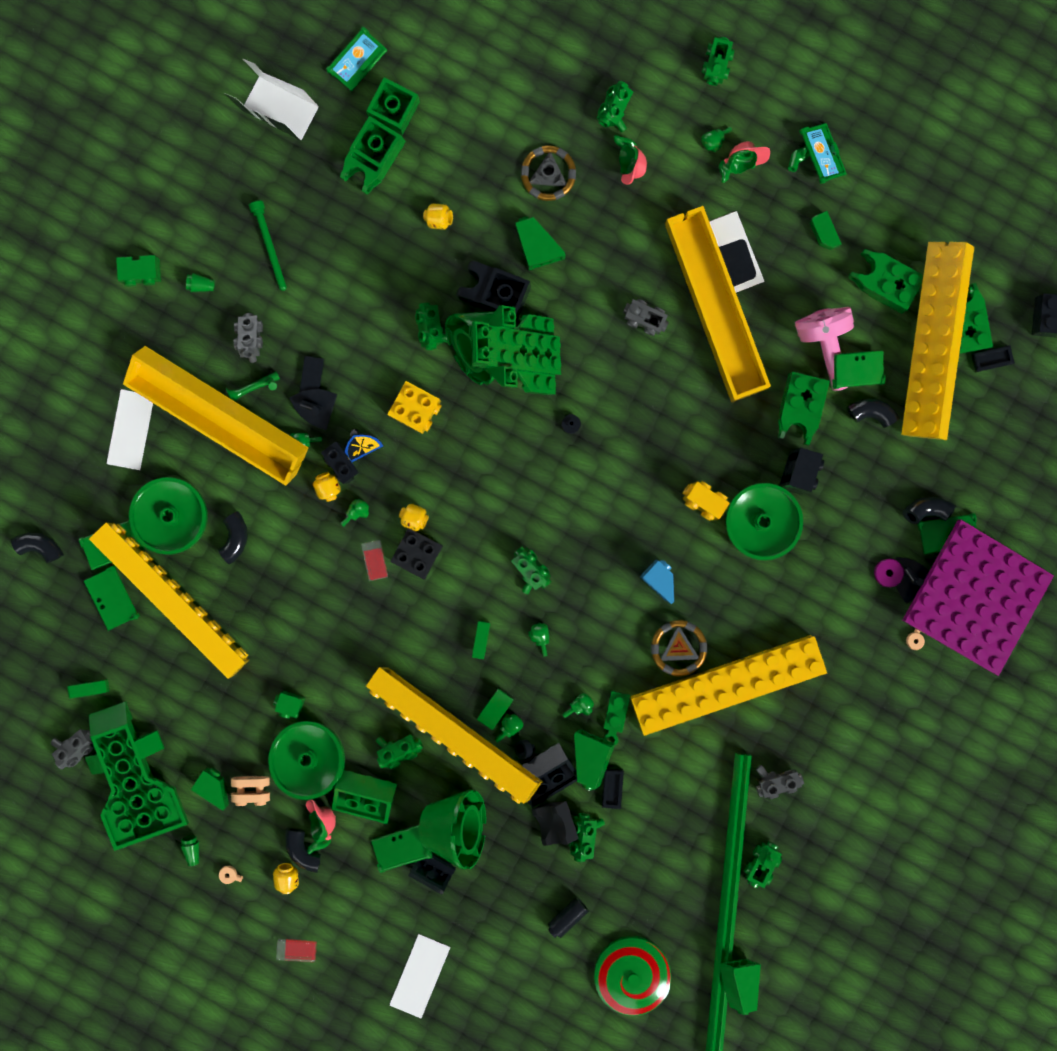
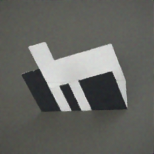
(279, 104)

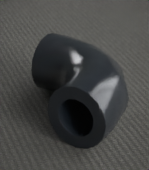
(873, 409)
(928, 507)
(236, 537)
(37, 543)
(299, 852)

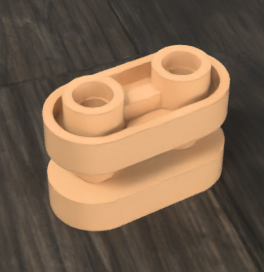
(243, 797)

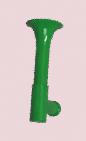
(267, 380)

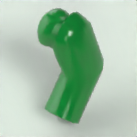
(797, 157)

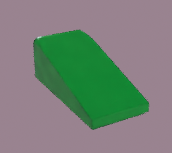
(495, 708)

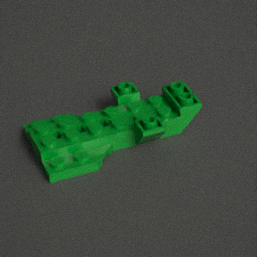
(519, 352)
(123, 758)

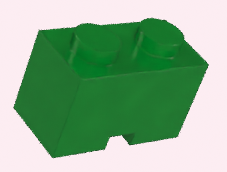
(144, 270)

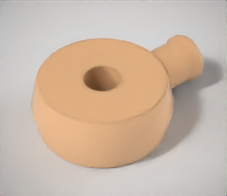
(910, 640)
(232, 875)

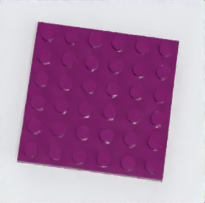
(978, 597)

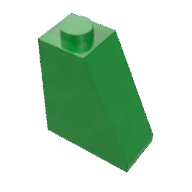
(537, 244)
(591, 758)
(741, 984)

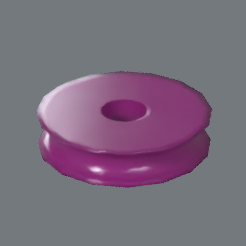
(894, 579)

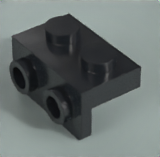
(340, 463)
(433, 873)

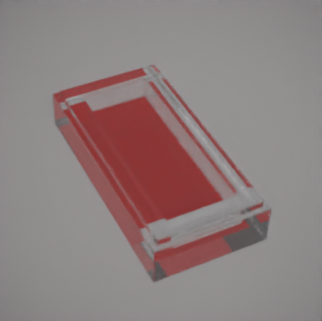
(374, 560)
(296, 950)

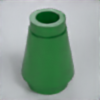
(199, 283)
(190, 849)

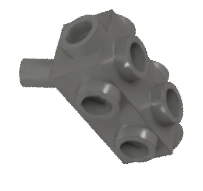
(640, 315)
(248, 339)
(73, 749)
(773, 784)

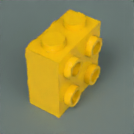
(415, 408)
(702, 498)

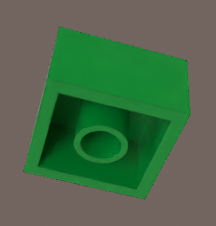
(393, 105)

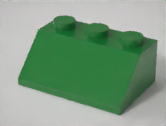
(364, 796)

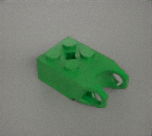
(369, 159)
(882, 279)
(976, 323)
(802, 412)

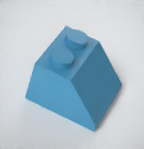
(660, 579)

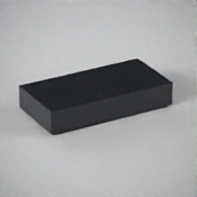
(993, 358)
(312, 373)
(612, 788)

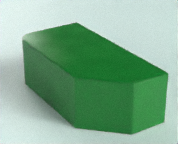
(825, 231)
(481, 640)
(88, 689)

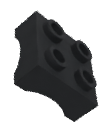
(416, 553)
(555, 823)

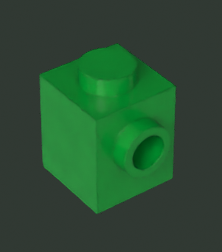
(288, 704)

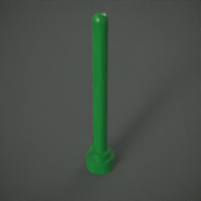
(257, 209)

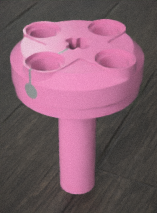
(825, 327)

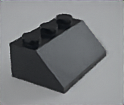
(554, 770)

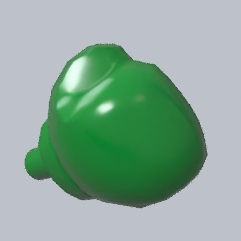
(713, 139)
(304, 438)
(357, 509)
(540, 635)
(581, 704)
(510, 725)

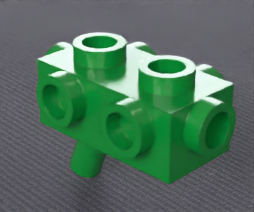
(716, 67)
(614, 105)
(430, 329)
(533, 572)
(395, 752)
(586, 830)
(766, 858)

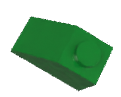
(212, 788)

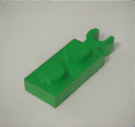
(616, 714)

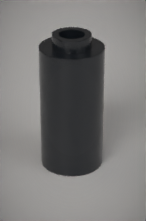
(567, 918)

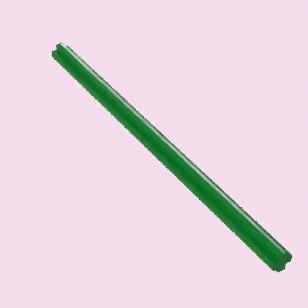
(729, 898)

